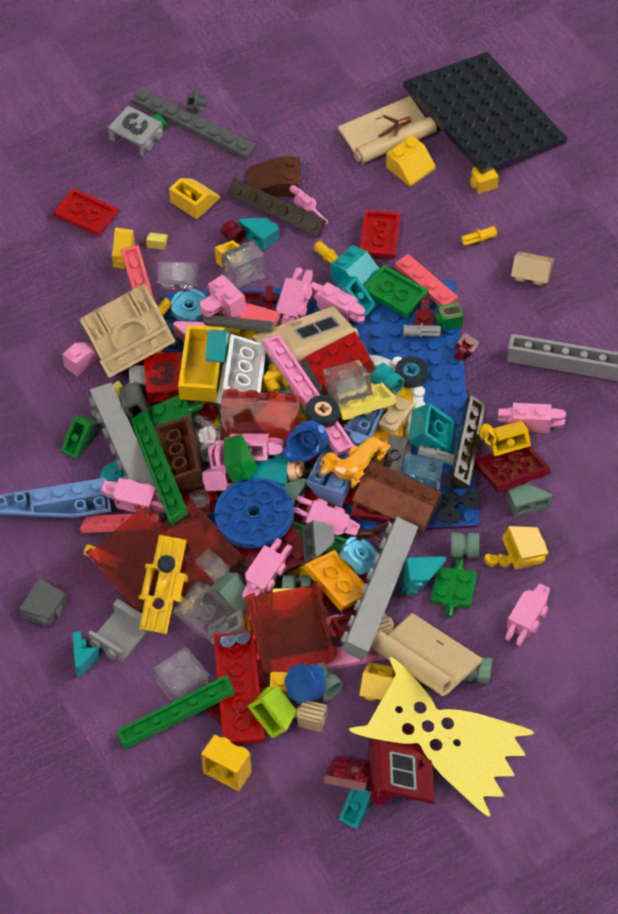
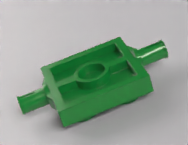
(172, 410)
(454, 588)

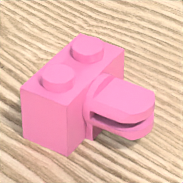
(223, 298)
(216, 476)

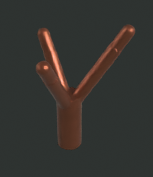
(397, 124)
(372, 532)

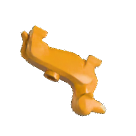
(353, 466)

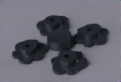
(451, 499)

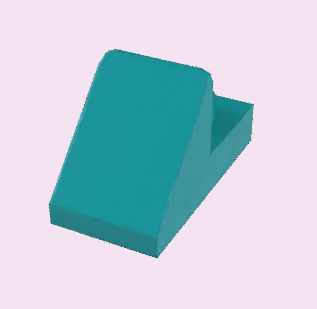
(84, 656)
(356, 808)

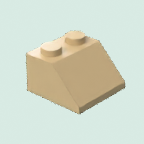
(532, 268)

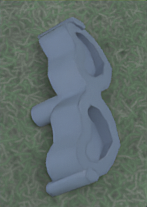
(241, 638)

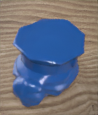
(305, 442)
(305, 682)

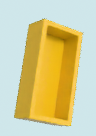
(197, 376)

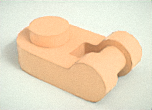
(295, 470)

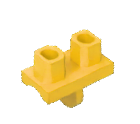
(273, 380)

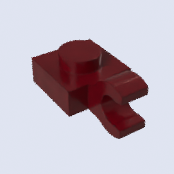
(270, 298)
(424, 315)
(466, 346)

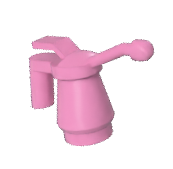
(304, 201)

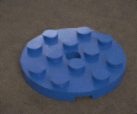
(255, 531)

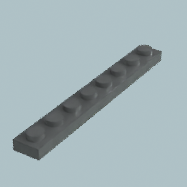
(194, 124)

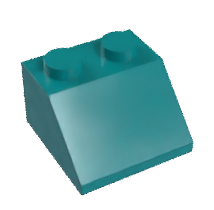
(353, 263)
(431, 428)
(274, 469)
(417, 573)

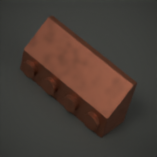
(182, 452)
(397, 496)

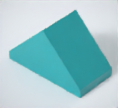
(217, 345)

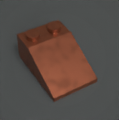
(276, 176)

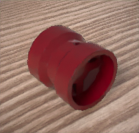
(232, 231)

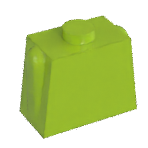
(273, 710)

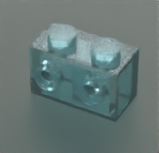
(424, 470)

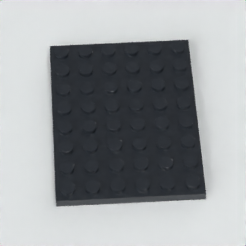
(484, 112)

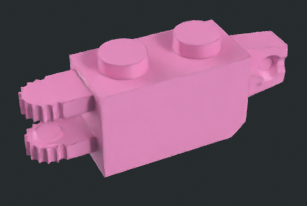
(295, 296)
(347, 305)
(536, 417)
(260, 445)
(129, 494)
(320, 512)
(265, 569)
(527, 613)

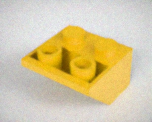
(192, 197)

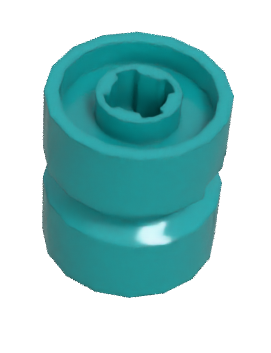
(390, 379)

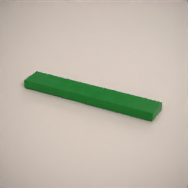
(175, 712)

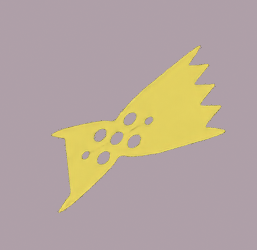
(467, 766)

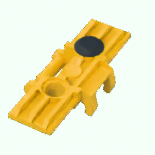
(169, 584)

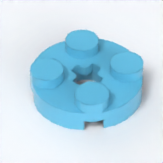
(182, 299)
(352, 554)

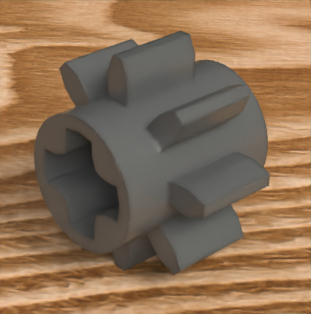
(195, 101)

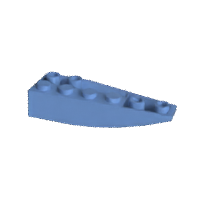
(331, 487)
(58, 501)

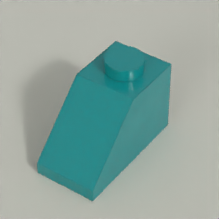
(261, 231)
(355, 288)

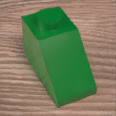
(79, 436)
(238, 458)

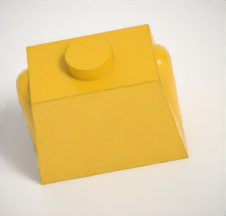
(525, 546)

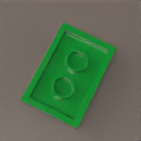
(395, 291)

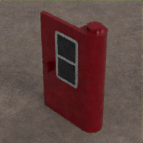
(398, 772)

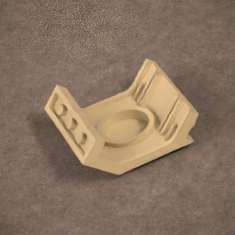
(127, 330)

